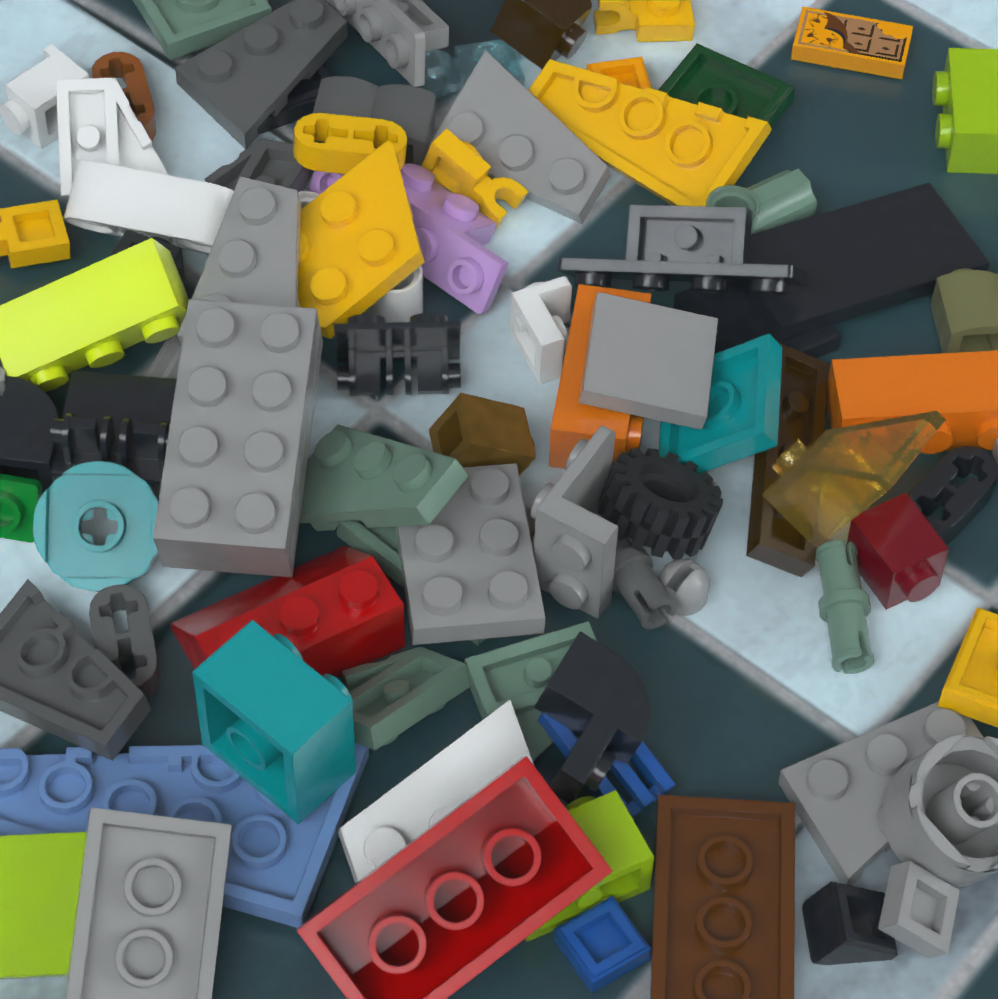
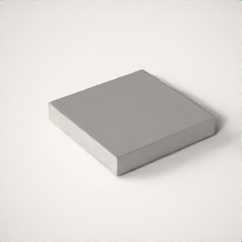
(649, 361)

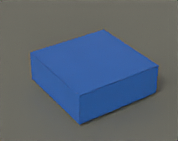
(602, 944)

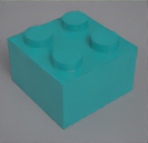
(276, 720)

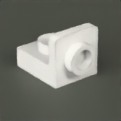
(539, 326)

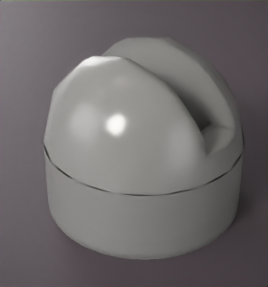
(693, 591)

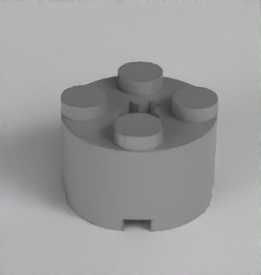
(946, 810)

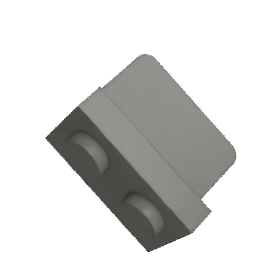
(570, 542)

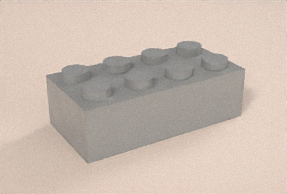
(239, 438)

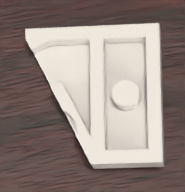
(101, 128)

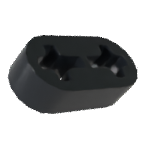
(959, 505)

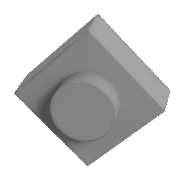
(919, 909)

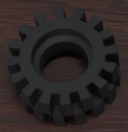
(660, 503)

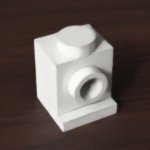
(33, 97)

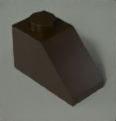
(543, 27)

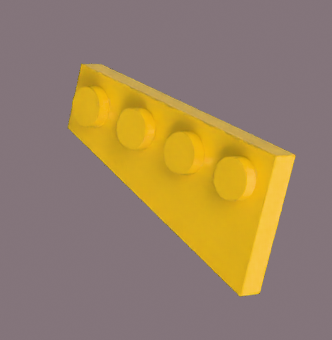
(651, 138)

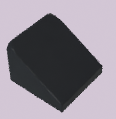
(844, 926)

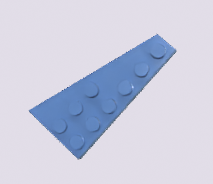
(271, 858)

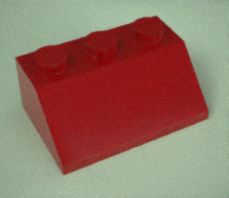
(331, 609)

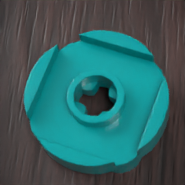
(71, 501)

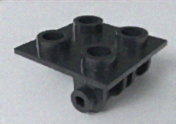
(369, 340)
(114, 422)

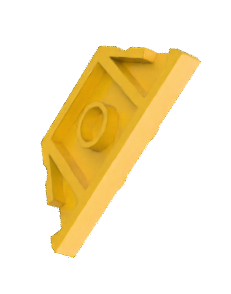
(357, 240)

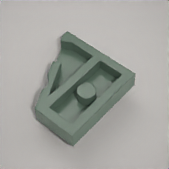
(520, 675)

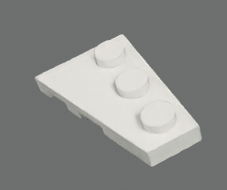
(433, 791)

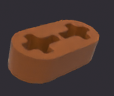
(137, 91)

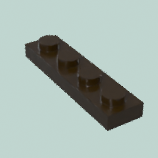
(802, 419)

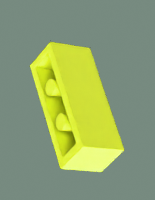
(92, 315)

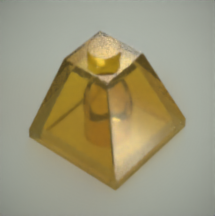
(845, 472)

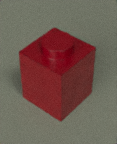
(898, 551)

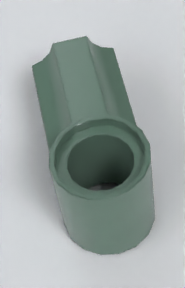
(774, 201)

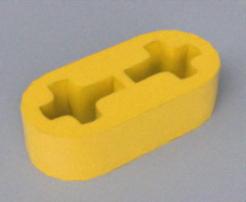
(346, 138)

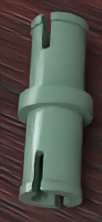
(844, 607)

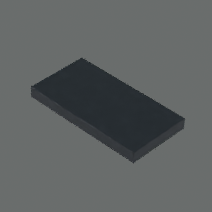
(861, 259)

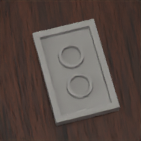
(473, 564)
(148, 907)

